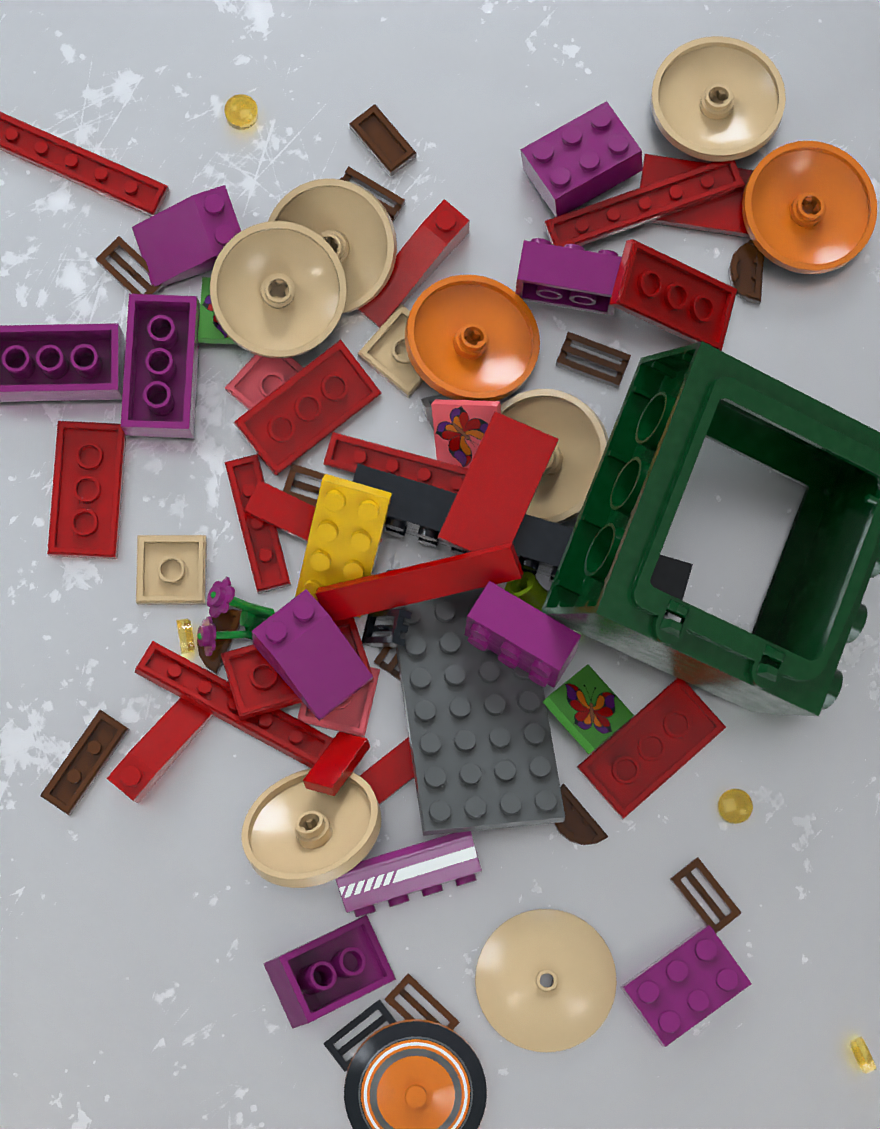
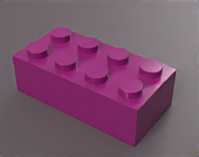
(61, 362)
(160, 366)

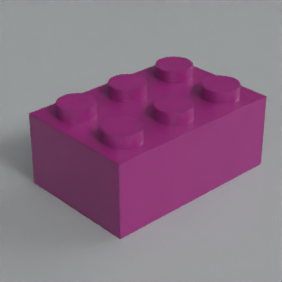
(582, 159)
(567, 276)
(521, 635)
(685, 985)

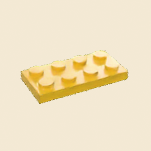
(343, 534)

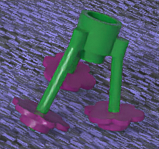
(219, 599)

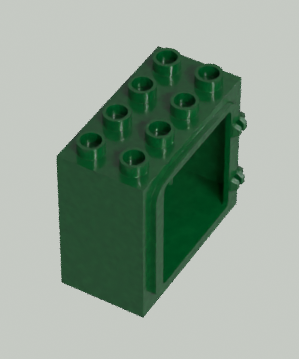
(634, 496)

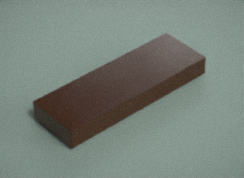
(84, 762)

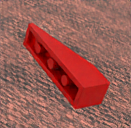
(418, 260)
(158, 749)

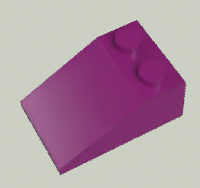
(187, 236)
(311, 654)
(329, 972)

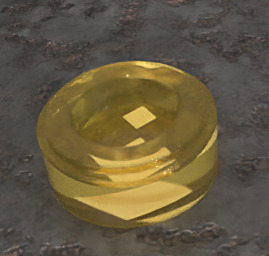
(241, 112)
(185, 636)
(734, 806)
(862, 1055)

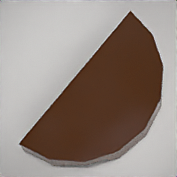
(747, 272)
(224, 622)
(578, 823)

